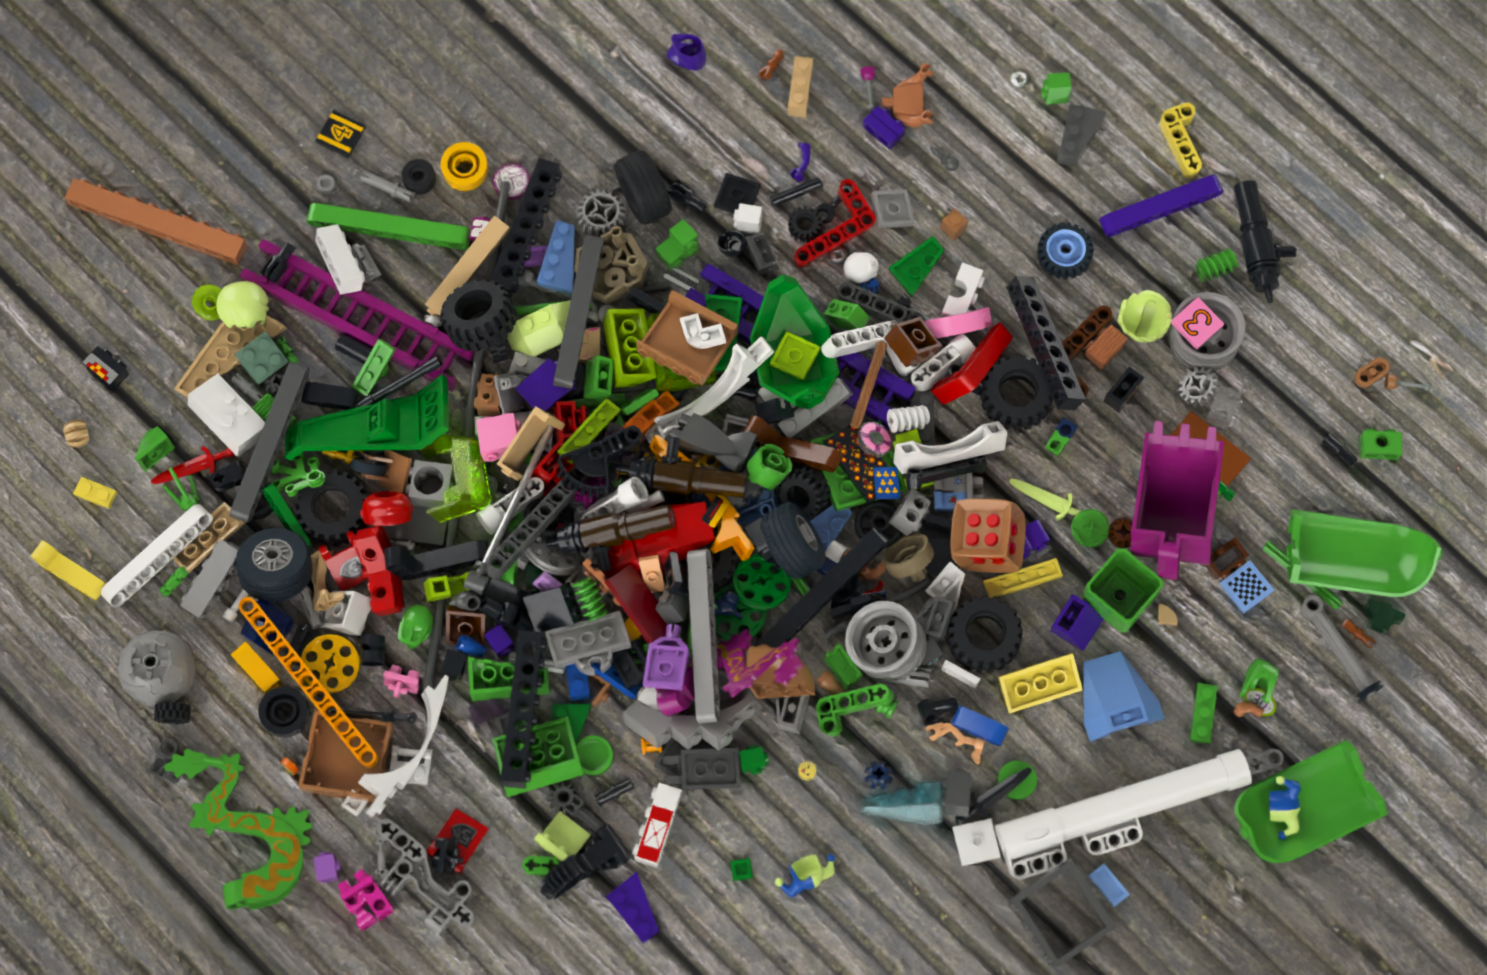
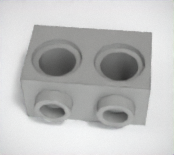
(910, 512)

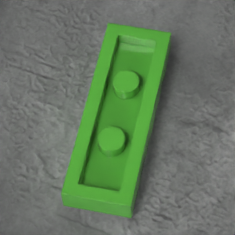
(373, 367)
(1203, 713)

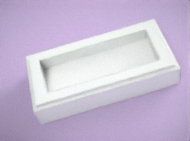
(960, 674)

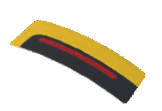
(715, 511)

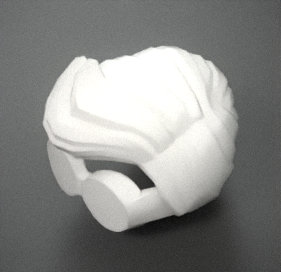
(860, 267)

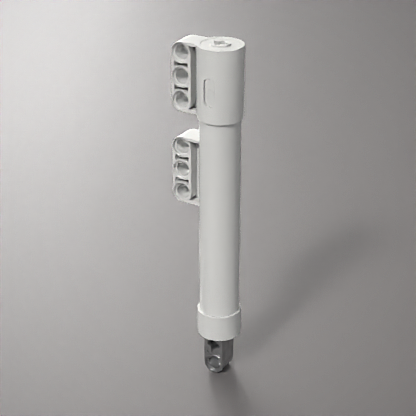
(1118, 810)

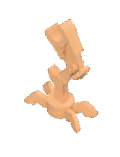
(943, 728)

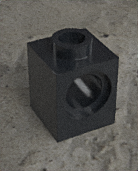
(454, 665)

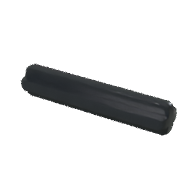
(796, 192)

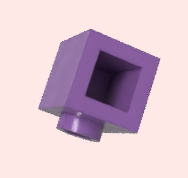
(327, 867)

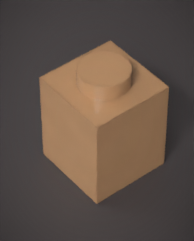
(954, 224)

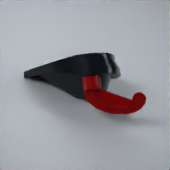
(854, 588)

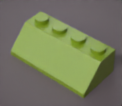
(622, 332)

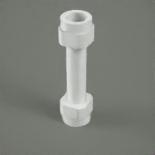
(231, 614)

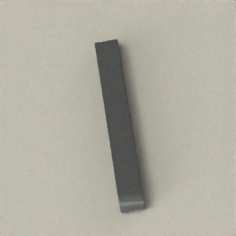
(578, 312)
(269, 442)
(536, 519)

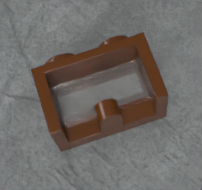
(1226, 558)

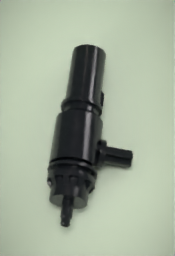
(1257, 241)

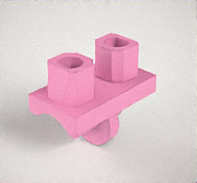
(401, 683)

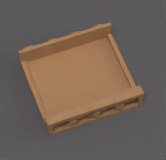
(668, 345)

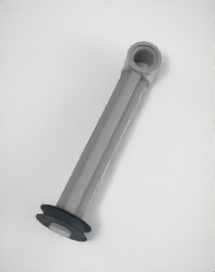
(1339, 647)

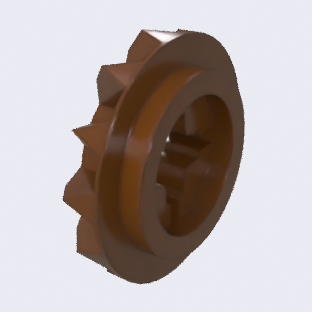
(1115, 537)

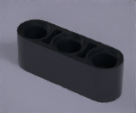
(329, 396)

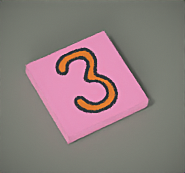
(1197, 323)

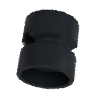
(372, 650)

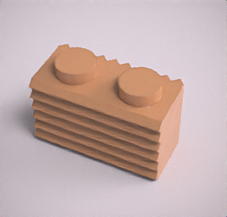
(1106, 346)

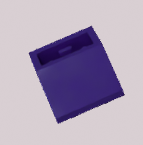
(1077, 623)

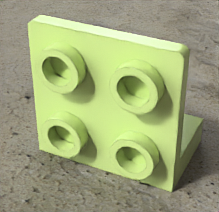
(562, 837)

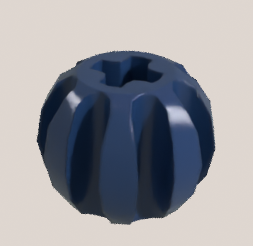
(884, 772)

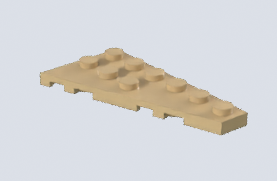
(219, 352)

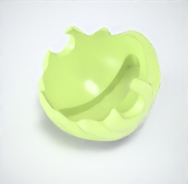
(242, 304)
(1145, 316)

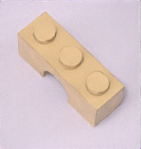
(800, 86)

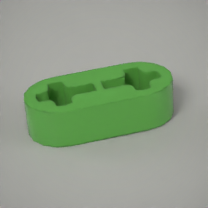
(538, 860)

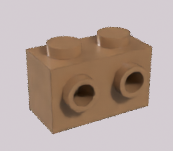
(487, 400)

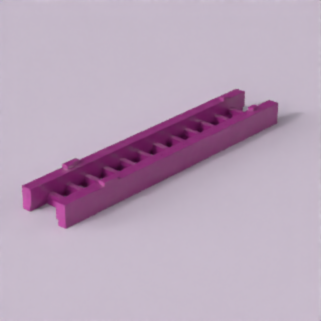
(360, 297)

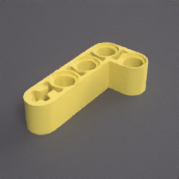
(1183, 143)
(67, 570)

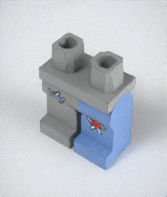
(956, 488)

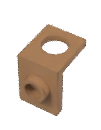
(603, 694)

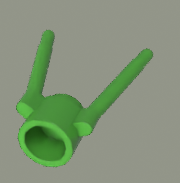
(187, 499)

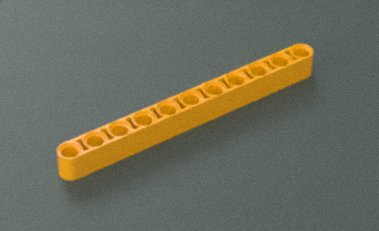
(304, 673)

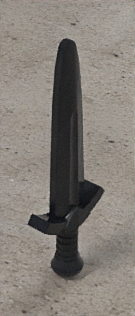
(385, 717)
(993, 795)

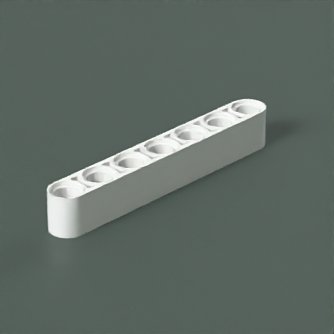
(156, 555)

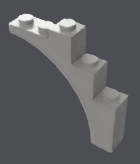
(685, 729)

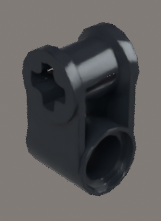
(230, 475)

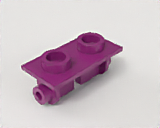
(585, 499)

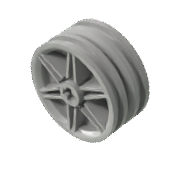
(1231, 338)
(859, 637)

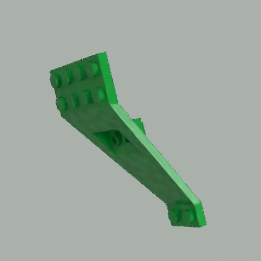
(387, 425)

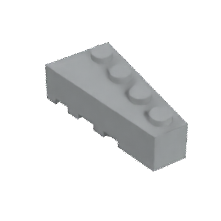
(212, 579)

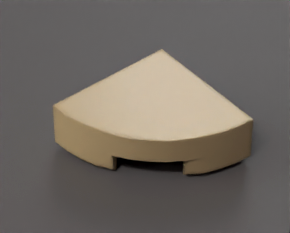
(1166, 615)

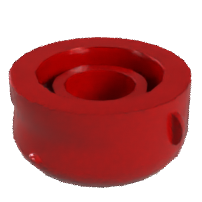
(386, 508)

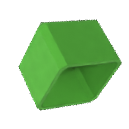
(1123, 574)

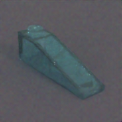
(913, 805)

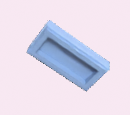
(1108, 885)

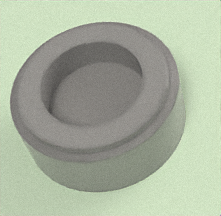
(326, 184)

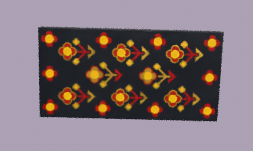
(856, 462)

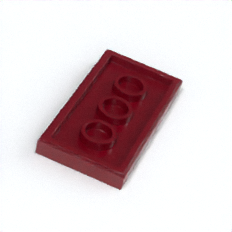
(638, 603)

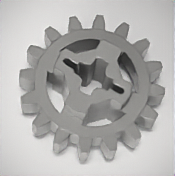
(1207, 381)

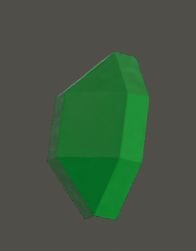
(791, 310)

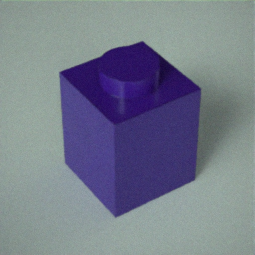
(499, 641)

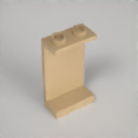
(525, 441)

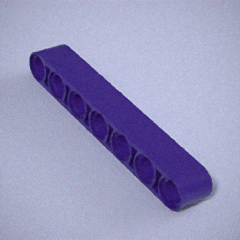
(1161, 205)

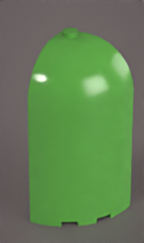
(1359, 554)
(1331, 800)

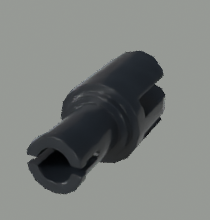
(686, 196)
(277, 263)

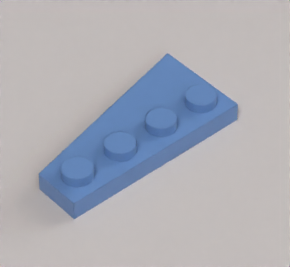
(558, 262)

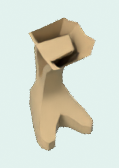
(322, 598)

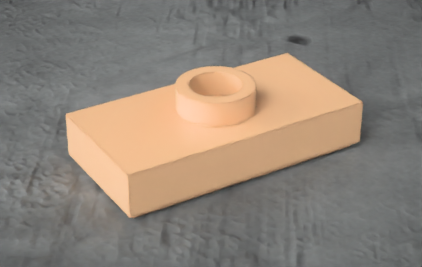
(652, 573)

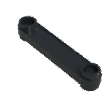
(917, 477)

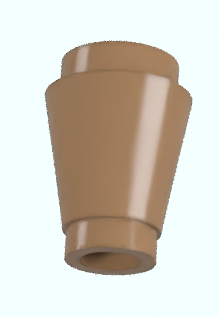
(829, 683)

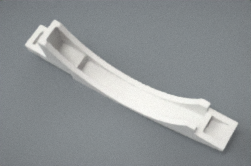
(741, 365)
(384, 784)

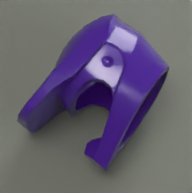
(687, 55)

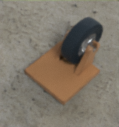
(390, 470)

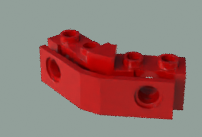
(566, 413)
(384, 586)

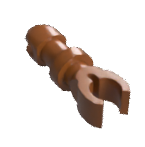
(771, 65)
(1358, 633)

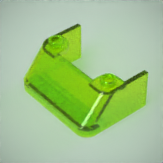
(470, 475)

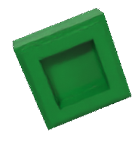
(741, 869)

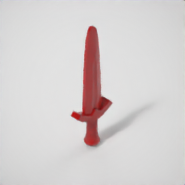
(194, 465)

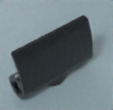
(506, 605)

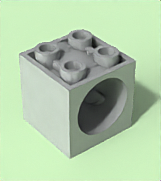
(423, 470)

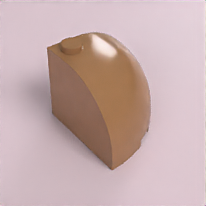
(767, 687)

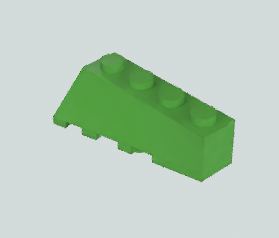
(495, 679)

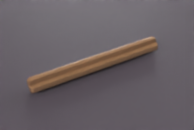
(868, 385)

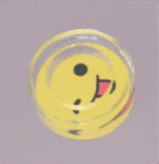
(807, 770)

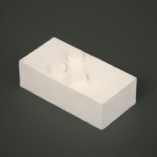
(226, 414)

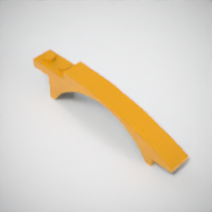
(728, 530)

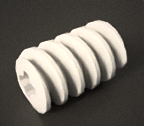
(908, 418)

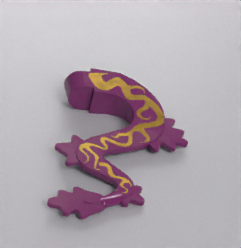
(733, 658)

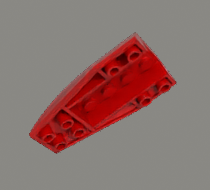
(689, 535)

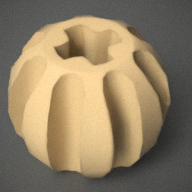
(76, 433)

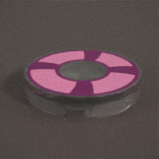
(874, 439)

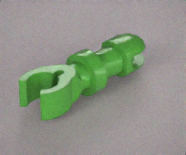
(287, 352)

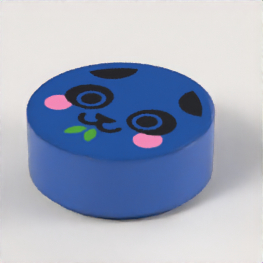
(871, 285)

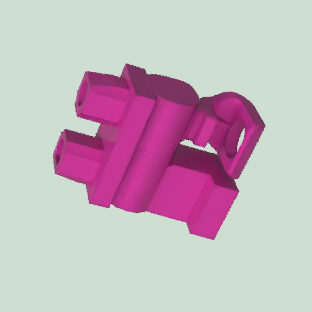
(362, 894)

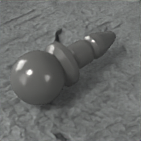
(950, 163)

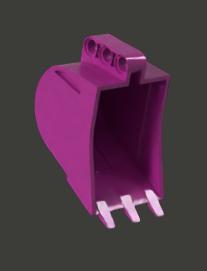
(1176, 499)

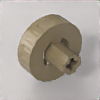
(909, 557)

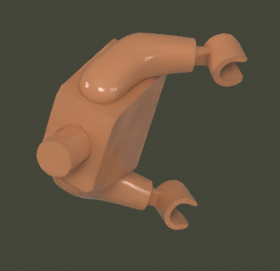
(908, 100)

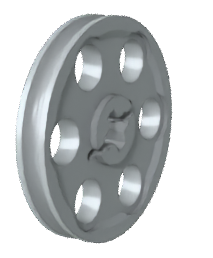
(557, 558)

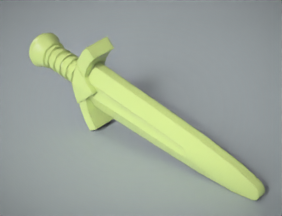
(1046, 498)

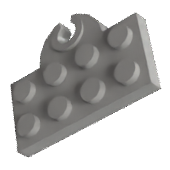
(588, 643)

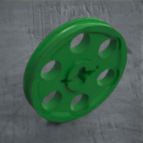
(756, 588)
(735, 623)

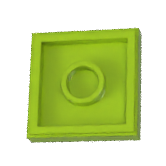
(795, 356)

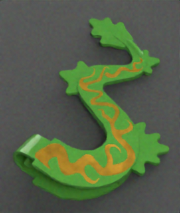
(279, 831)

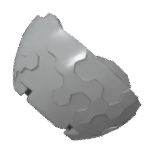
(167, 678)

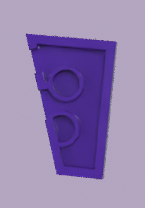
(634, 908)

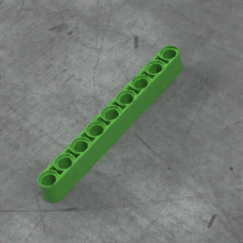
(390, 226)

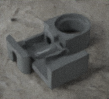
(161, 759)

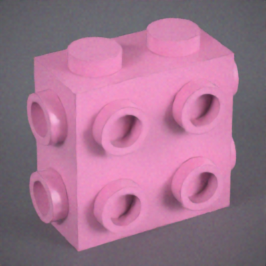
(496, 435)

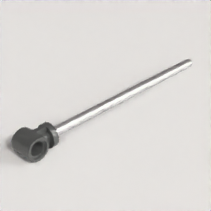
(477, 580)

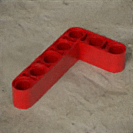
(840, 231)
(975, 367)

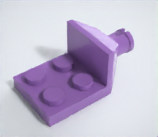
(667, 661)

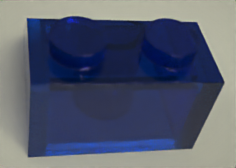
(280, 620)

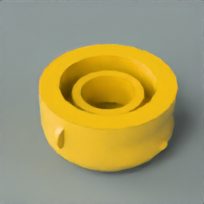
(464, 153)

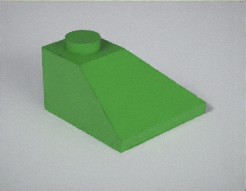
(153, 448)

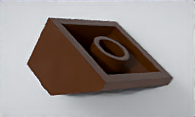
(464, 623)

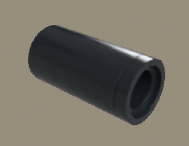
(353, 348)

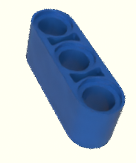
(979, 726)

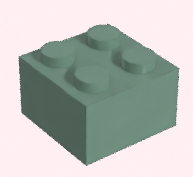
(261, 358)

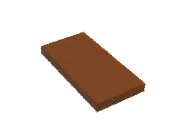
(1233, 458)

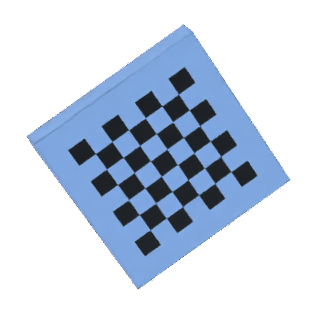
(1246, 587)

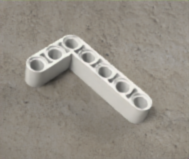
(864, 339)

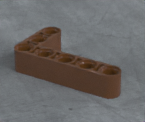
(1085, 337)
(798, 451)

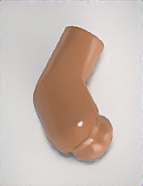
(873, 574)
(1246, 707)

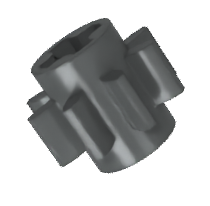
(273, 384)

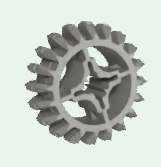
(588, 221)

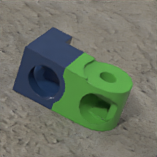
(1061, 436)

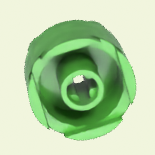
(768, 466)

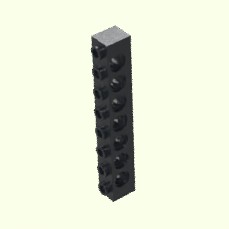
(543, 171)
(1045, 343)
(519, 777)

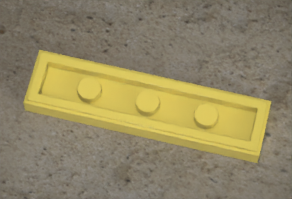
(1023, 579)

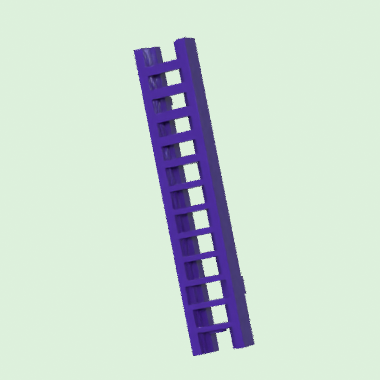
(875, 409)

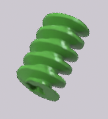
(1215, 264)
(590, 598)

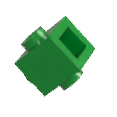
(753, 760)

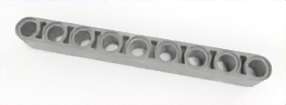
(703, 636)

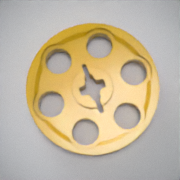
(339, 661)

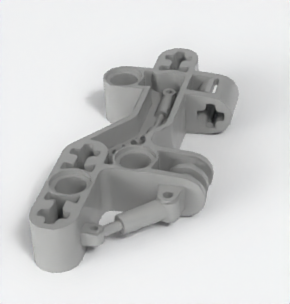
(446, 903)

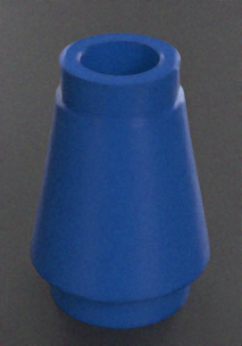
(470, 646)

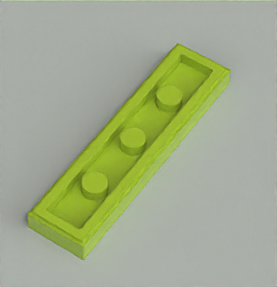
(591, 427)

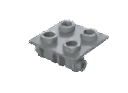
(509, 397)

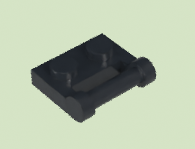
(627, 667)

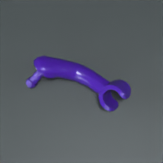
(797, 173)

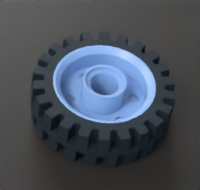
(1061, 263)

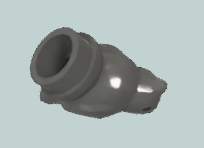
(466, 600)

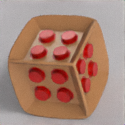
(988, 535)

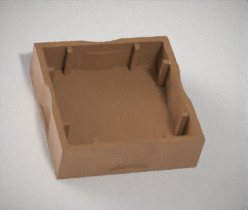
(331, 765)

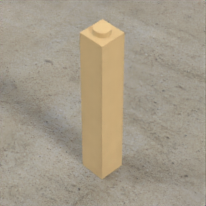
(469, 263)

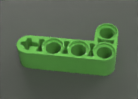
(855, 705)

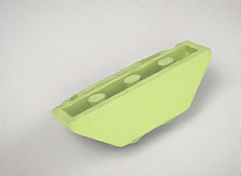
(540, 330)

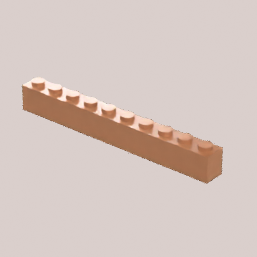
(156, 221)

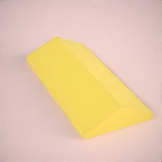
(1040, 683)

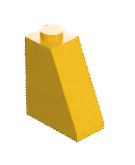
(256, 668)

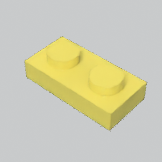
(95, 493)

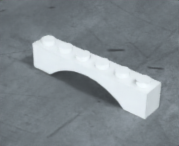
(982, 441)

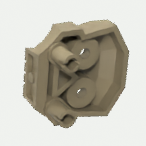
(616, 248)

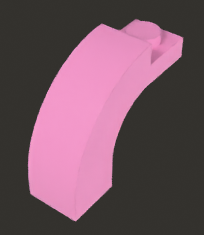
(960, 323)

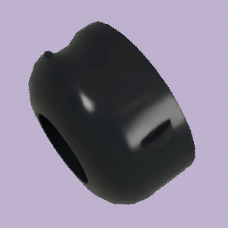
(273, 701)

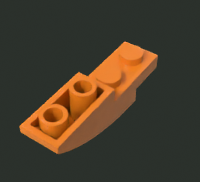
(645, 416)

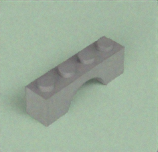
(805, 418)

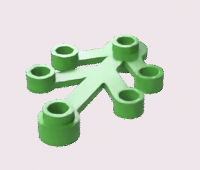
(313, 479)

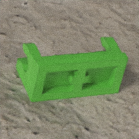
(843, 667)

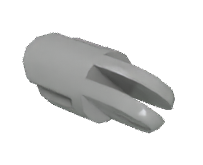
(918, 678)

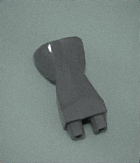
(705, 438)

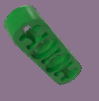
(283, 512)

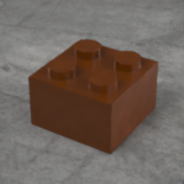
(912, 341)

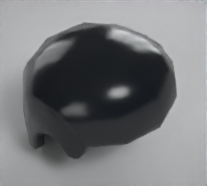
(731, 243)

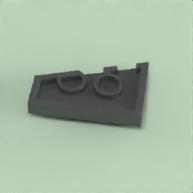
(927, 434)

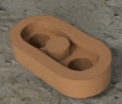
(1370, 373)

